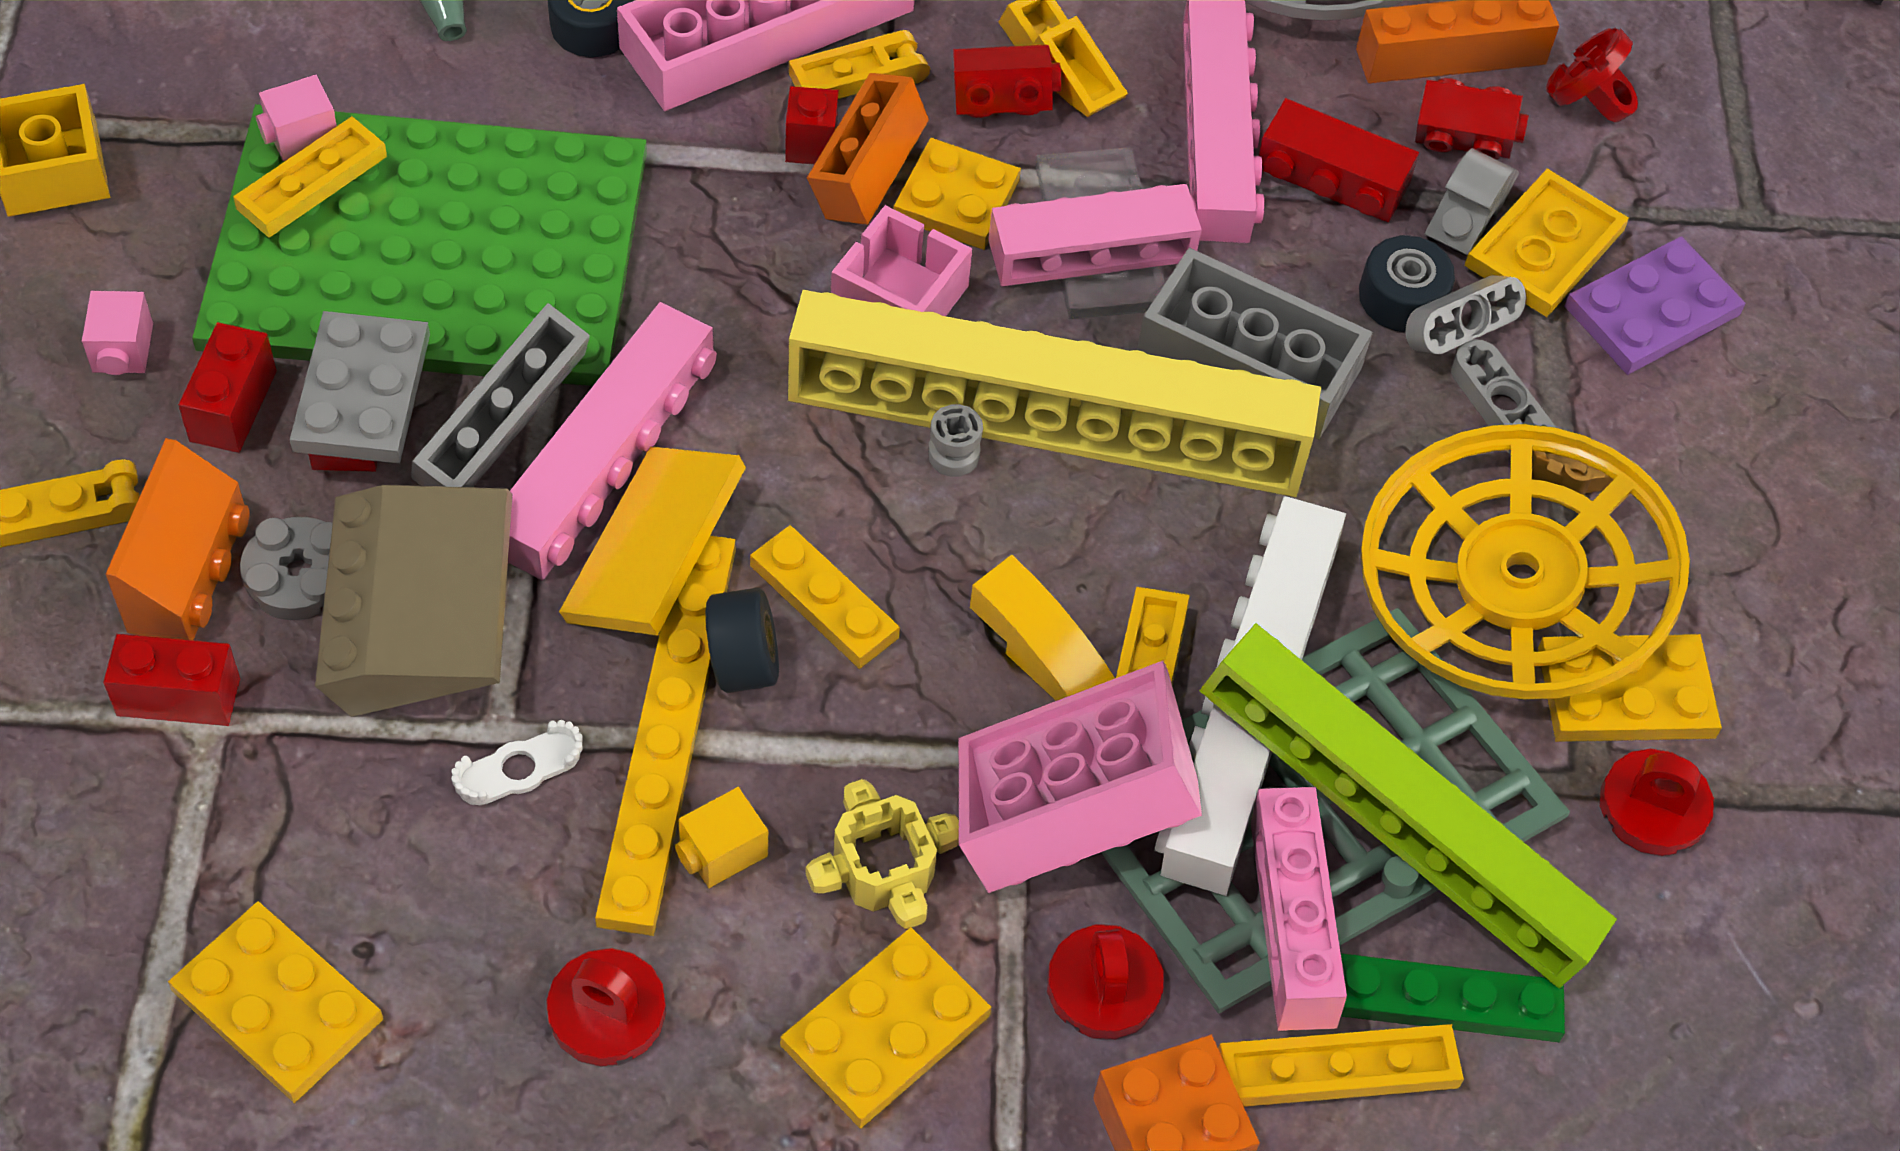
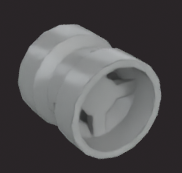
(955, 440)

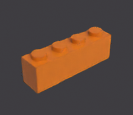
(1455, 38)

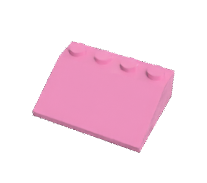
(1075, 778)

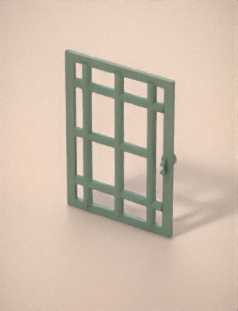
(1401, 881)

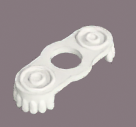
(552, 752)

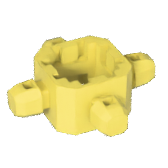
(904, 886)

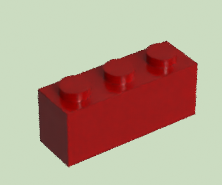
(1337, 160)

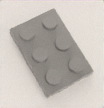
(360, 387)

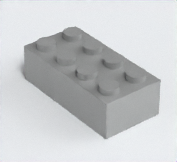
(1242, 323)

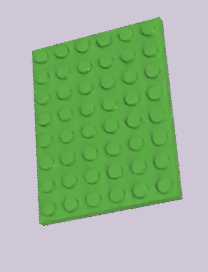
(446, 232)

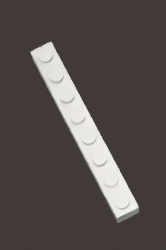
(1225, 755)

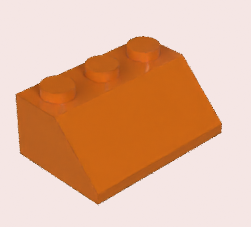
(176, 545)

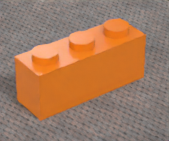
(868, 148)

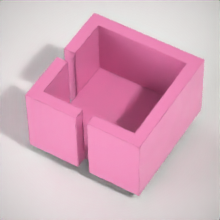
(892, 268)

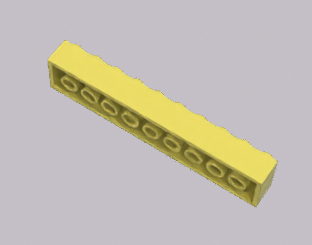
(1053, 392)

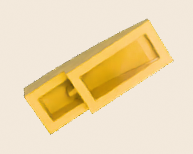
(1085, 74)
(1037, 631)

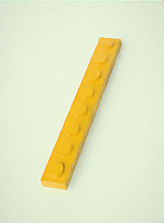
(663, 751)

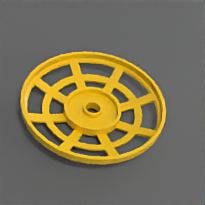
(1525, 540)

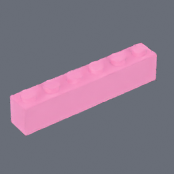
(1220, 119)
(605, 436)

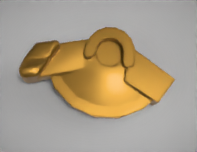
(1568, 473)

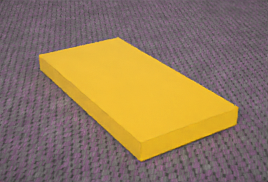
(653, 540)

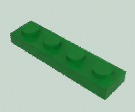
(1453, 995)

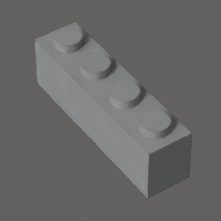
(502, 402)

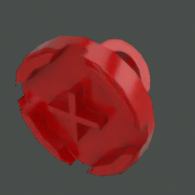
(1597, 76)
(1657, 801)
(1105, 981)
(606, 1006)

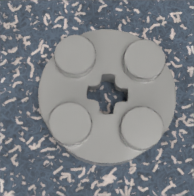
(265, 569)

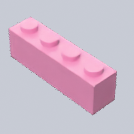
(1093, 234)

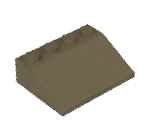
(413, 595)

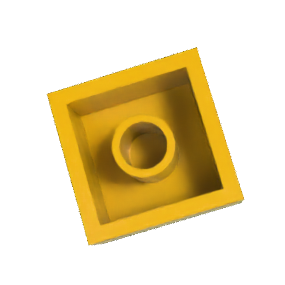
(50, 151)

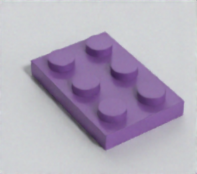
(1654, 305)

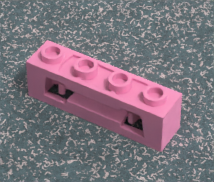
(1297, 909)

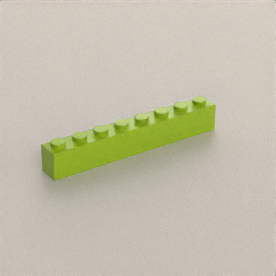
(1409, 806)

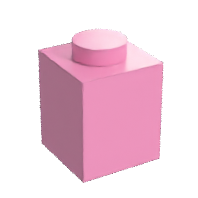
(295, 115)
(117, 332)

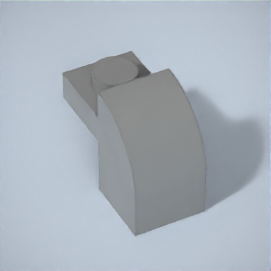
(1472, 196)

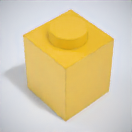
(722, 838)

